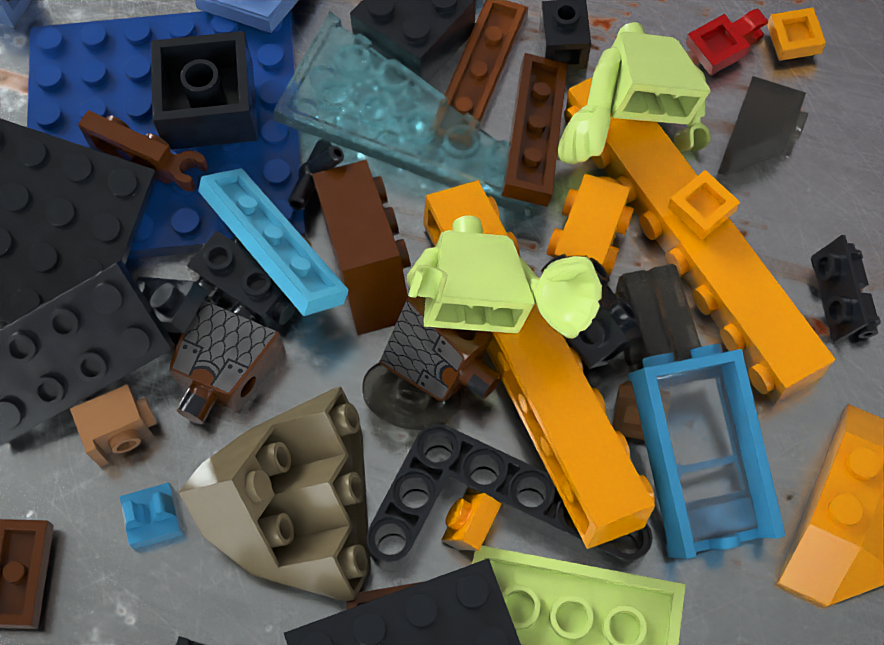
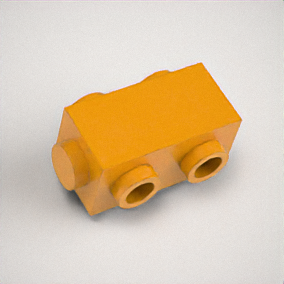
(593, 220)

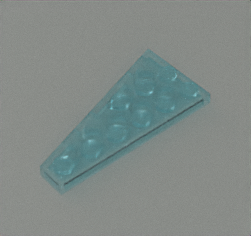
(390, 114)

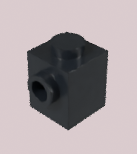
(565, 32)

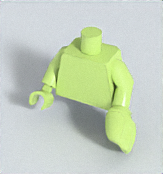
(639, 80)
(485, 285)

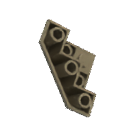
(291, 498)

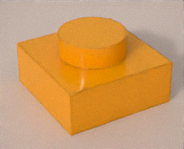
(796, 34)
(703, 204)
(470, 521)

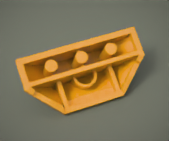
(842, 528)

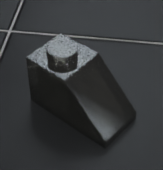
(763, 125)

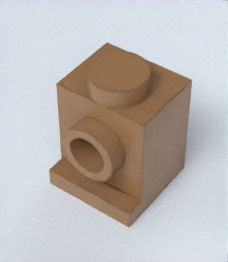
(113, 423)

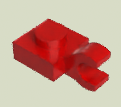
(724, 42)

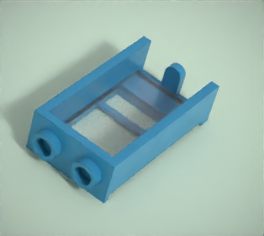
(706, 451)

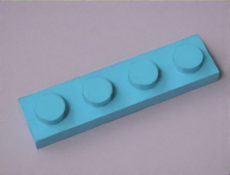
(273, 241)

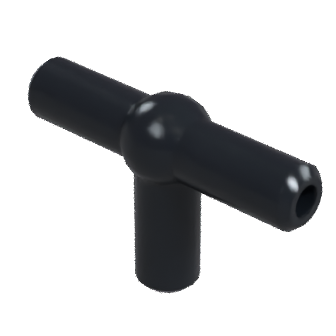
(322, 158)

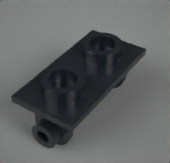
(840, 278)

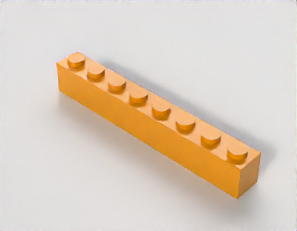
(720, 269)
(556, 401)

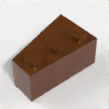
(364, 244)

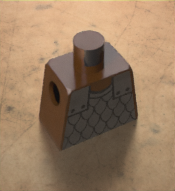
(438, 358)
(222, 360)

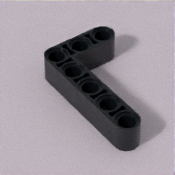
(454, 475)

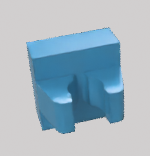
(151, 515)

